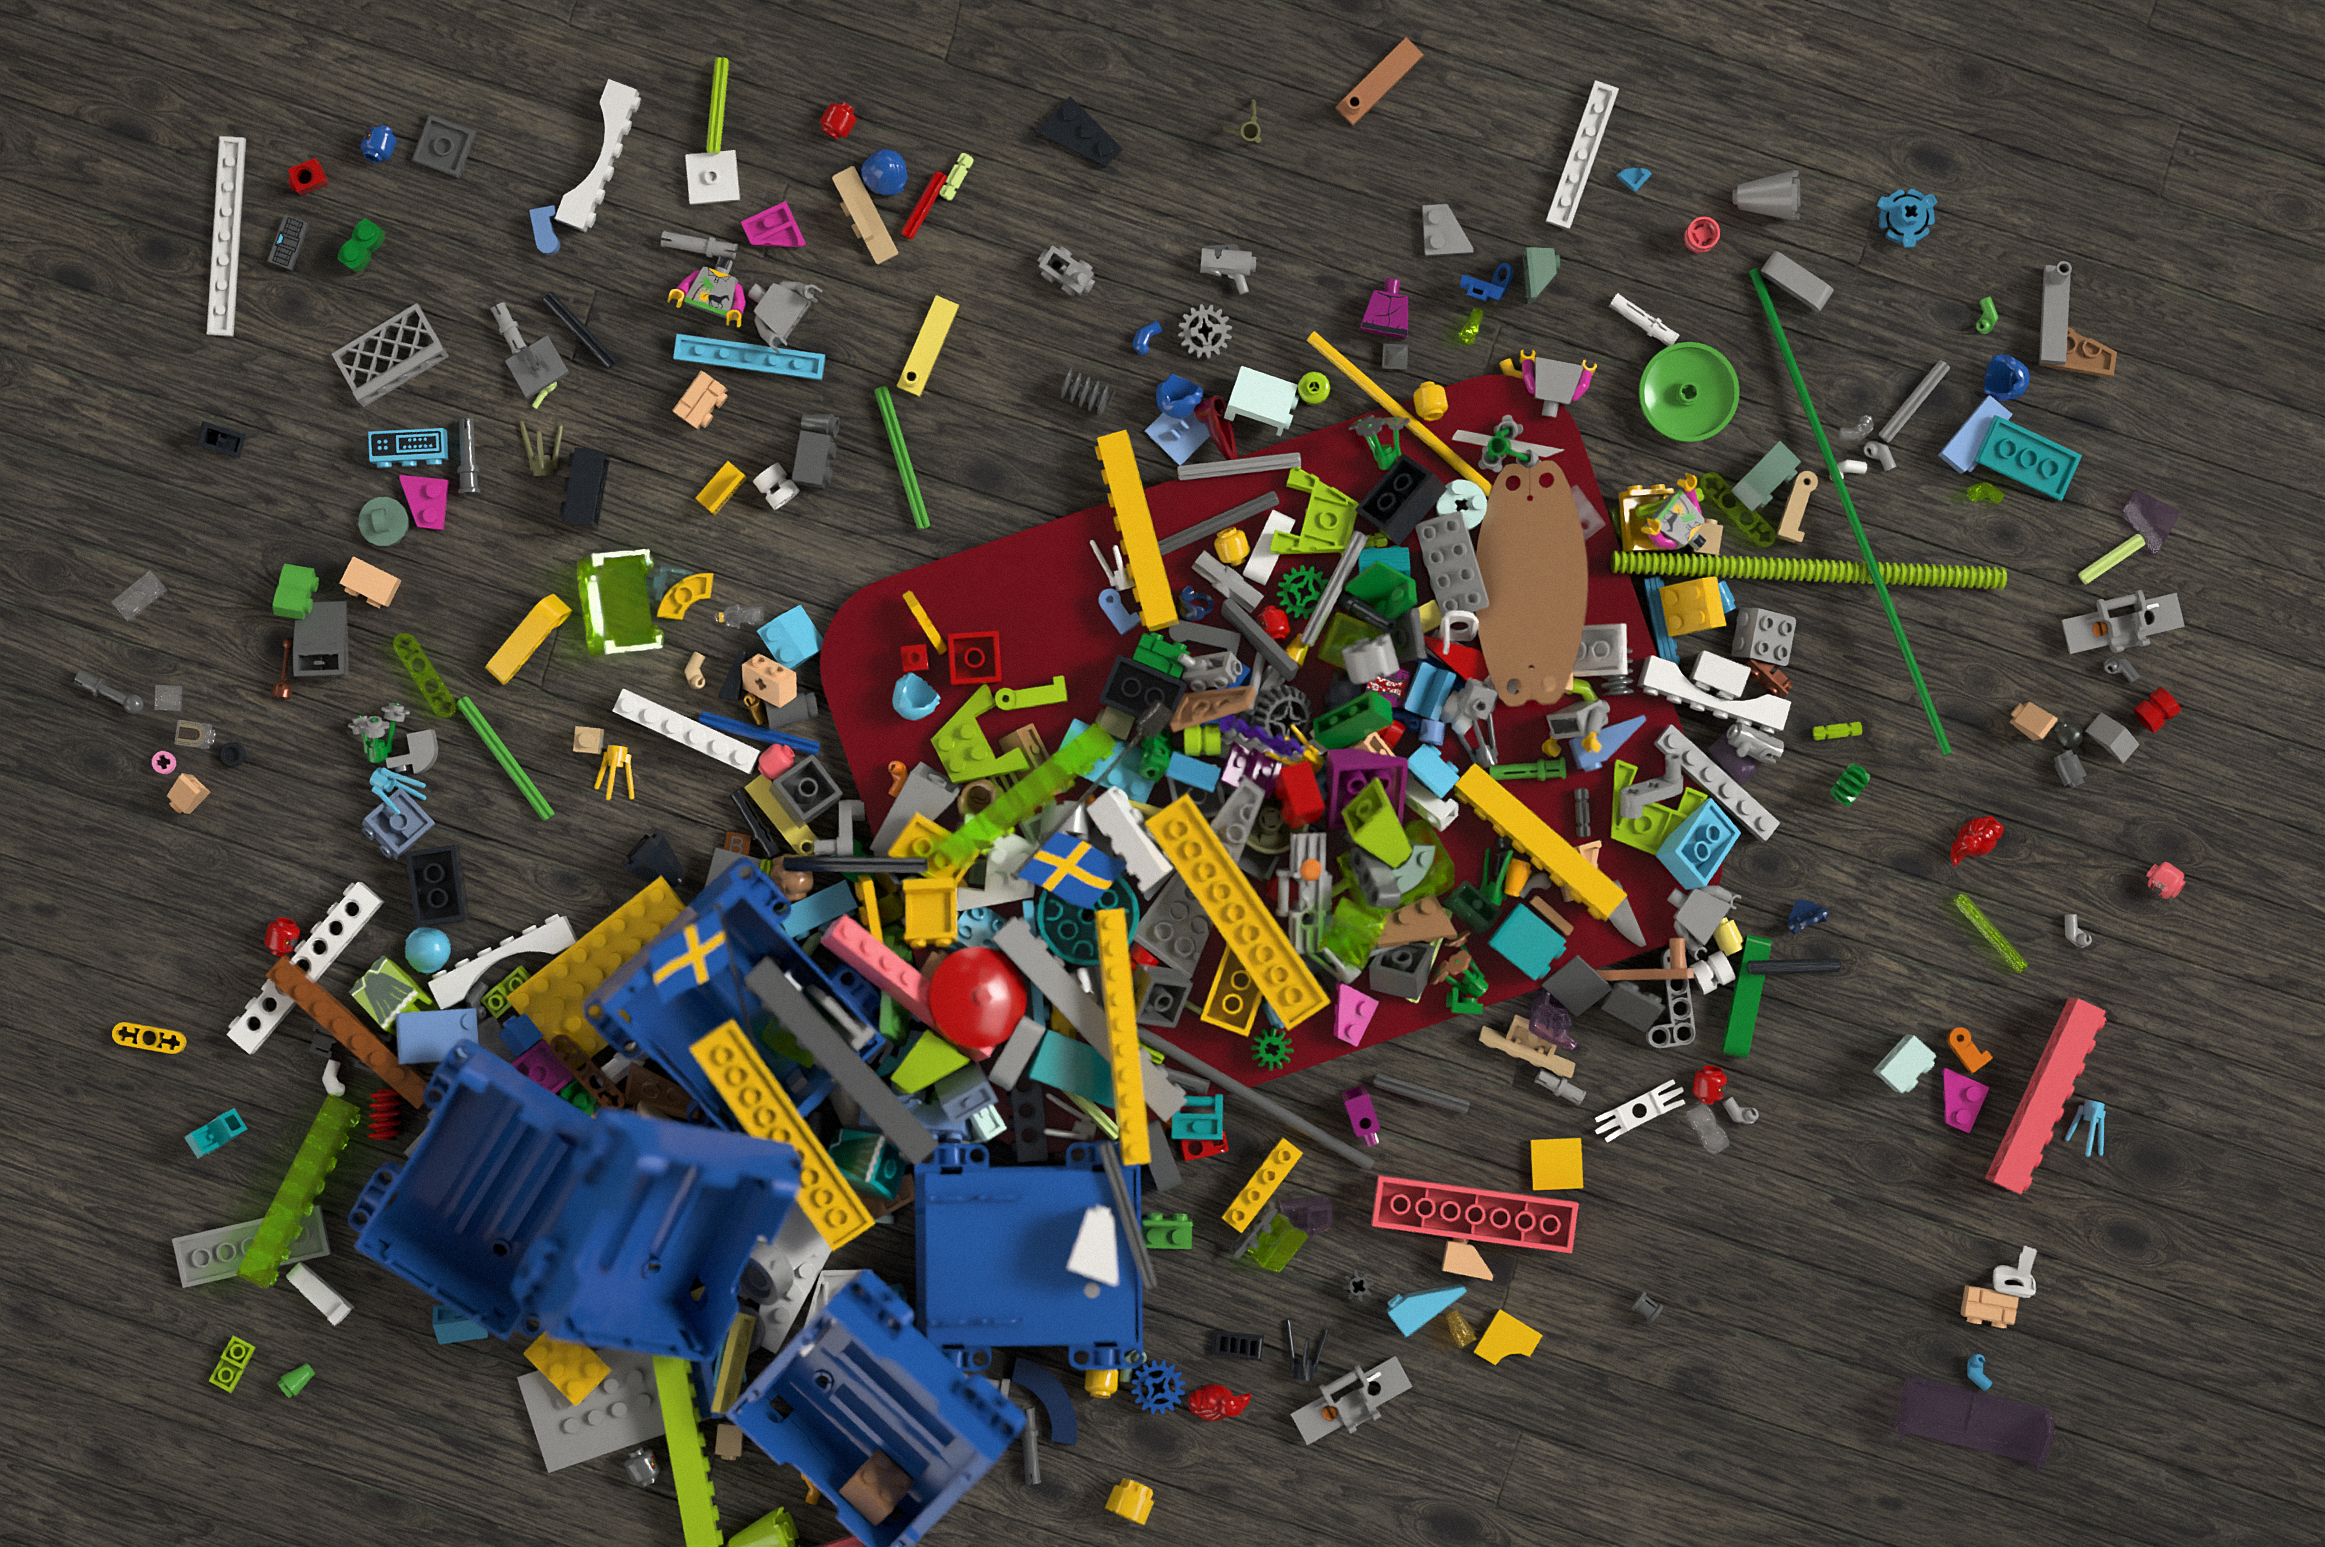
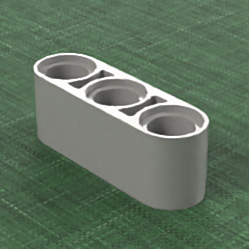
(1796, 281)
(1016, 1053)

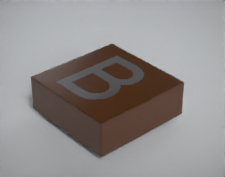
(738, 843)

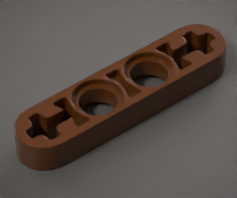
(590, 1070)

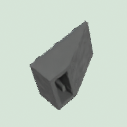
(322, 641)
(1631, 1006)

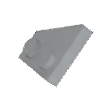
(1443, 232)

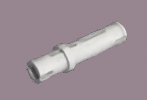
(1645, 321)

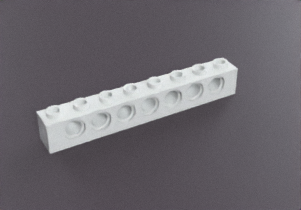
(368, 904)

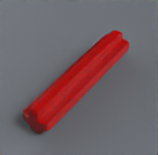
(923, 205)

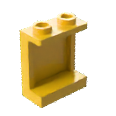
(1632, 535)
(931, 912)

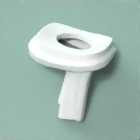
(1447, 634)
(2020, 1274)

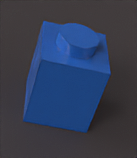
(519, 1034)

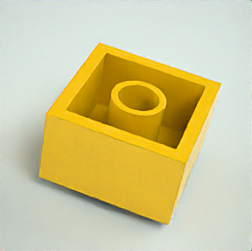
(1692, 606)

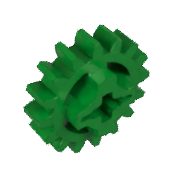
(1292, 589)

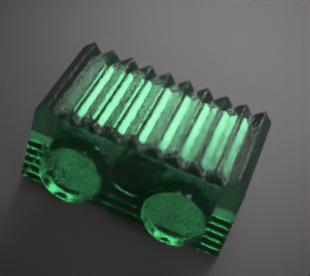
(1472, 907)

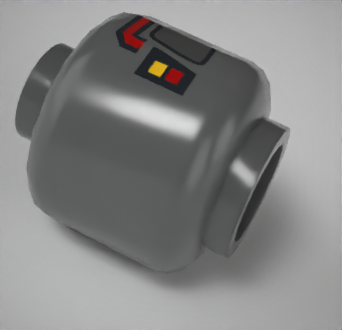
(642, 1466)

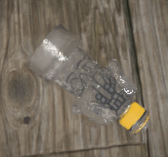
(734, 616)

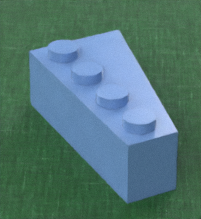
(932, 1118)

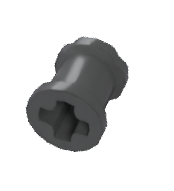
(1646, 1307)

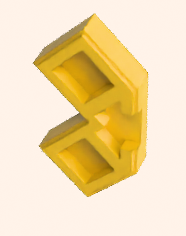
(925, 622)

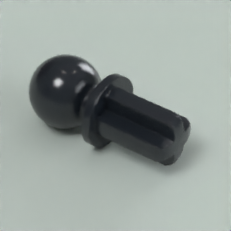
(1503, 845)

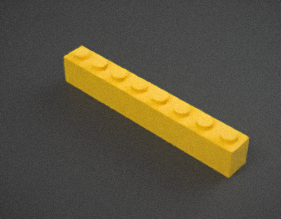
(1137, 530)
(1539, 842)

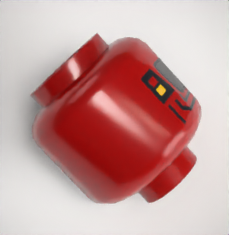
(1274, 623)
(282, 936)
(1709, 1084)

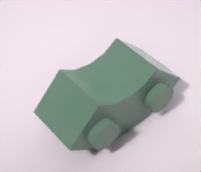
(1765, 476)
(1415, 867)

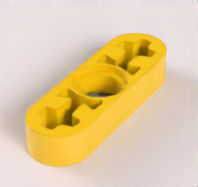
(132, 1027)

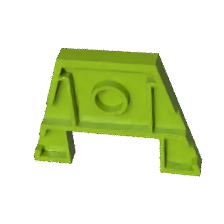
(1326, 522)
(965, 748)
(1656, 821)

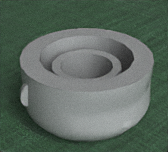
(766, 1274)

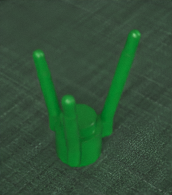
(1494, 891)

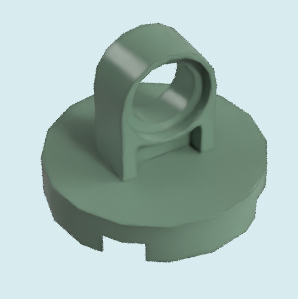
(383, 521)

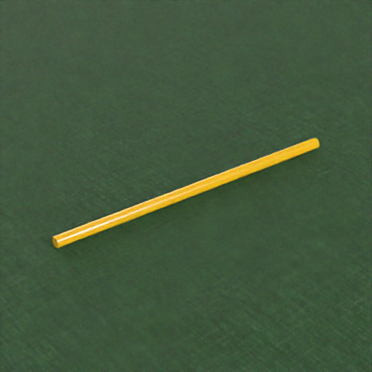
(1398, 411)

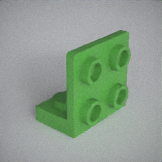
(1167, 1232)

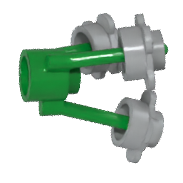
(1500, 446)
(374, 727)

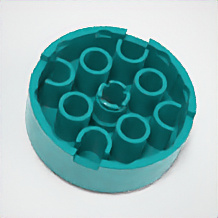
(1076, 939)

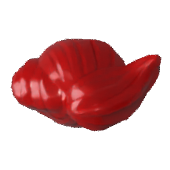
(1976, 838)
(1216, 1402)

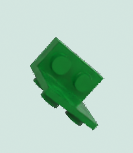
(1385, 589)

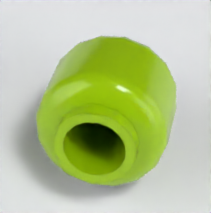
(1306, 393)

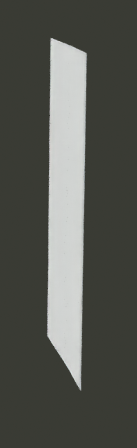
(1518, 446)

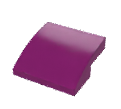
(1252, 765)

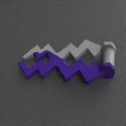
(1231, 727)

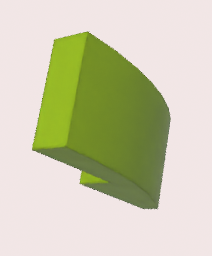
(496, 999)
(232, 1364)

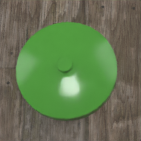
(1689, 392)

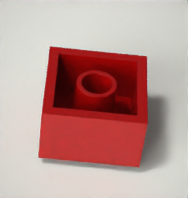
(975, 658)
(1299, 795)

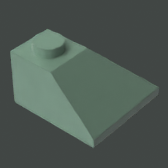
(1539, 270)

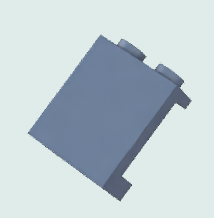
(965, 1092)

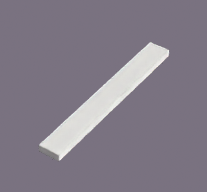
(226, 236)

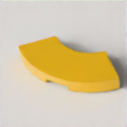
(684, 594)

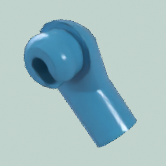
(1975, 1371)

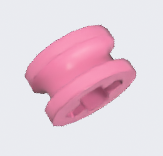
(157, 757)

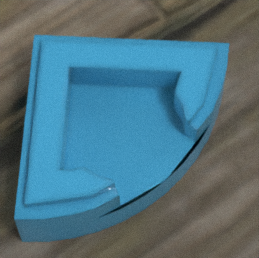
(1634, 177)

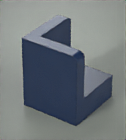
(798, 973)

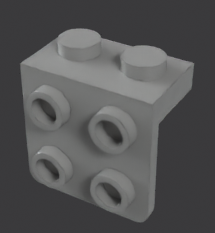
(1763, 636)

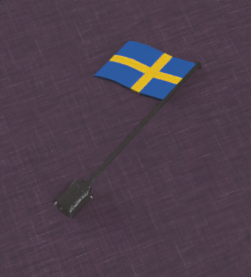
(1071, 865)
(694, 957)

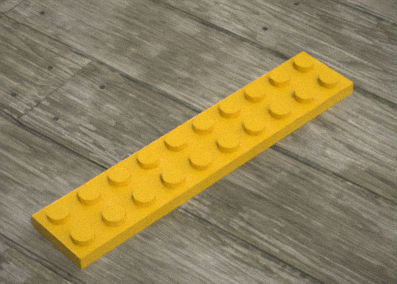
(1237, 911)
(771, 1116)

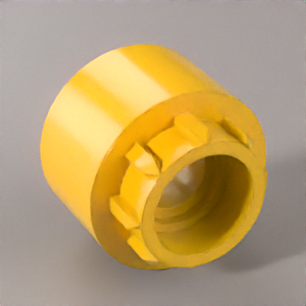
(1131, 1501)

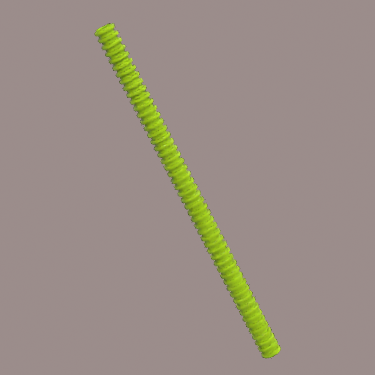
(1807, 570)

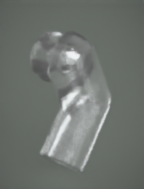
(1859, 432)

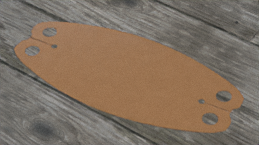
(1533, 581)

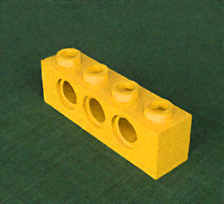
(1262, 1184)

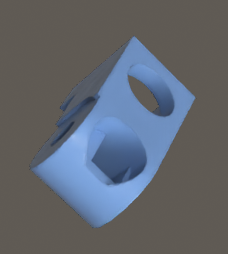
(543, 229)
(1111, 605)
(1431, 732)

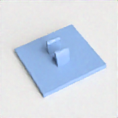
(1178, 436)

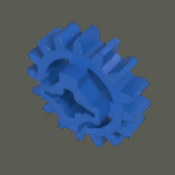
(1168, 1393)

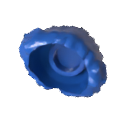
(885, 172)
(2006, 378)
(1178, 396)

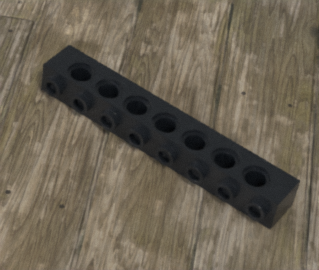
(1036, 1148)

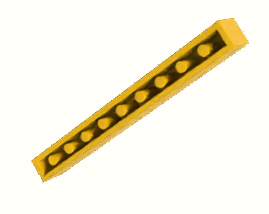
(1122, 1036)

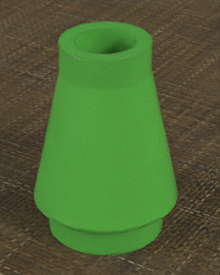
(295, 1380)

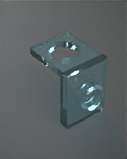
(660, 580)

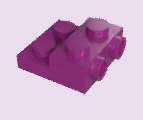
(543, 1067)

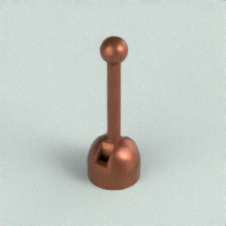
(282, 688)

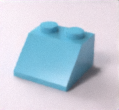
(792, 638)
(1432, 771)

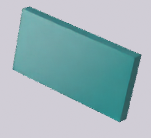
(2027, 458)
(1073, 1068)

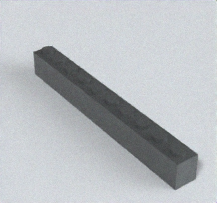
(840, 1060)

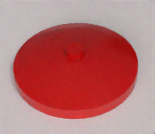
(976, 997)

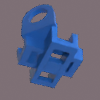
(1494, 290)

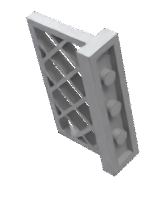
(397, 374)
(847, 1024)

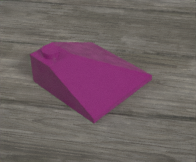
(1352, 770)

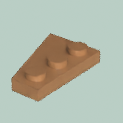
(2086, 356)
(656, 1092)

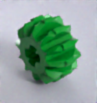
(1850, 784)
(1275, 1040)

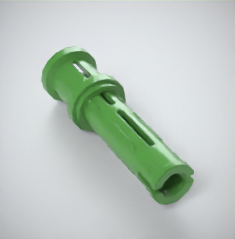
(1541, 769)

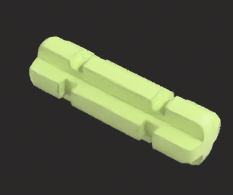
(956, 176)

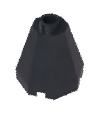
(654, 858)

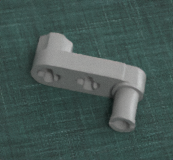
(1653, 790)
(843, 846)

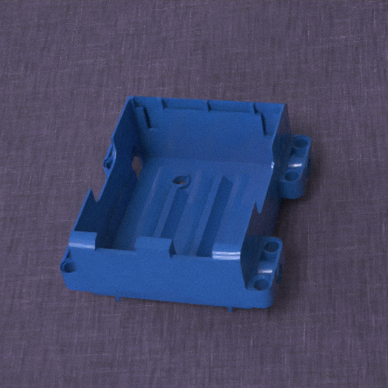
(480, 1177)
(664, 1200)

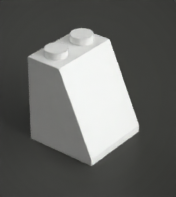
(1096, 1247)

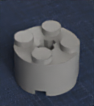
(1370, 659)
(1076, 826)

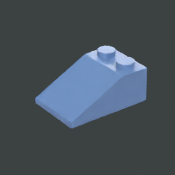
(1610, 740)
(432, 1034)

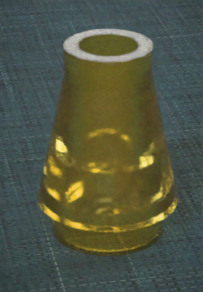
(1460, 1329)

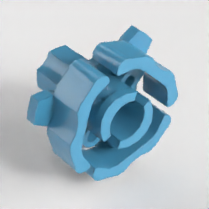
(1918, 205)

